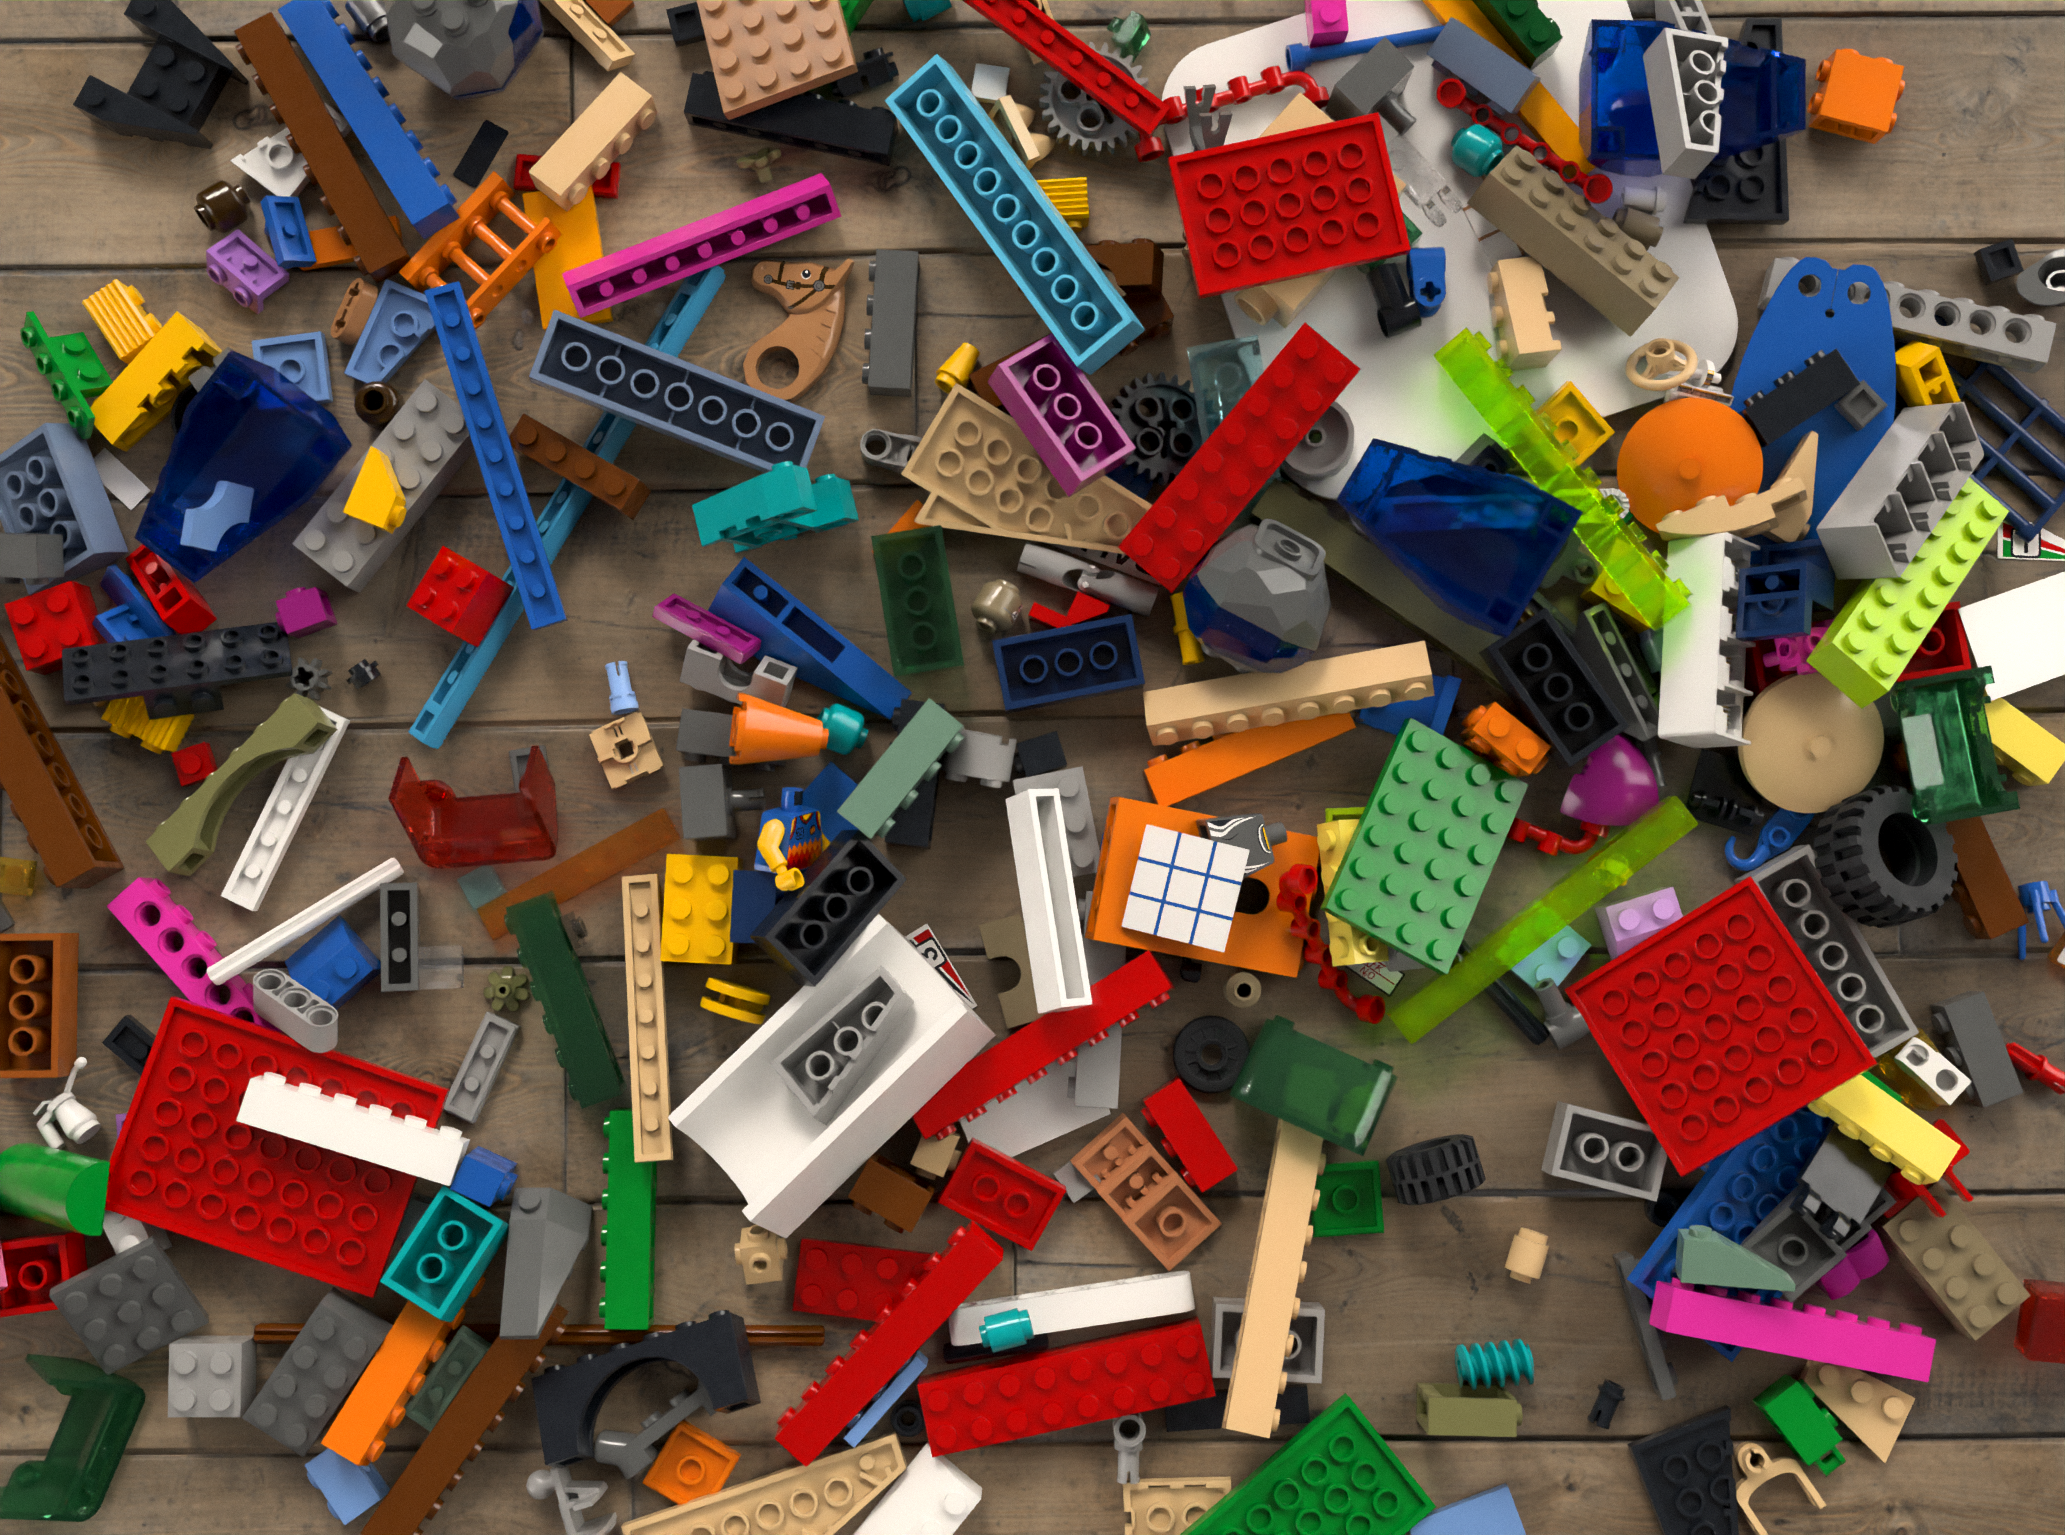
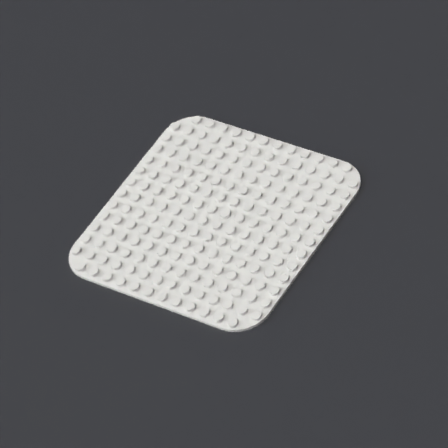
(1401, 386)

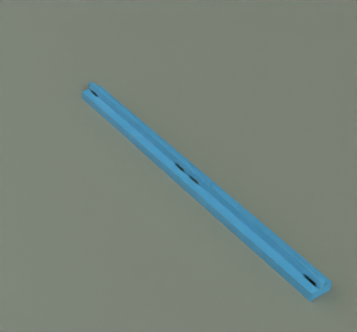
(559, 519)

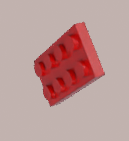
(852, 1277)

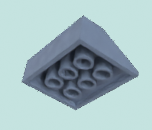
(56, 489)

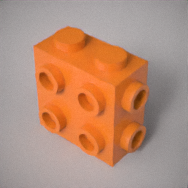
(1856, 95)
(1504, 740)

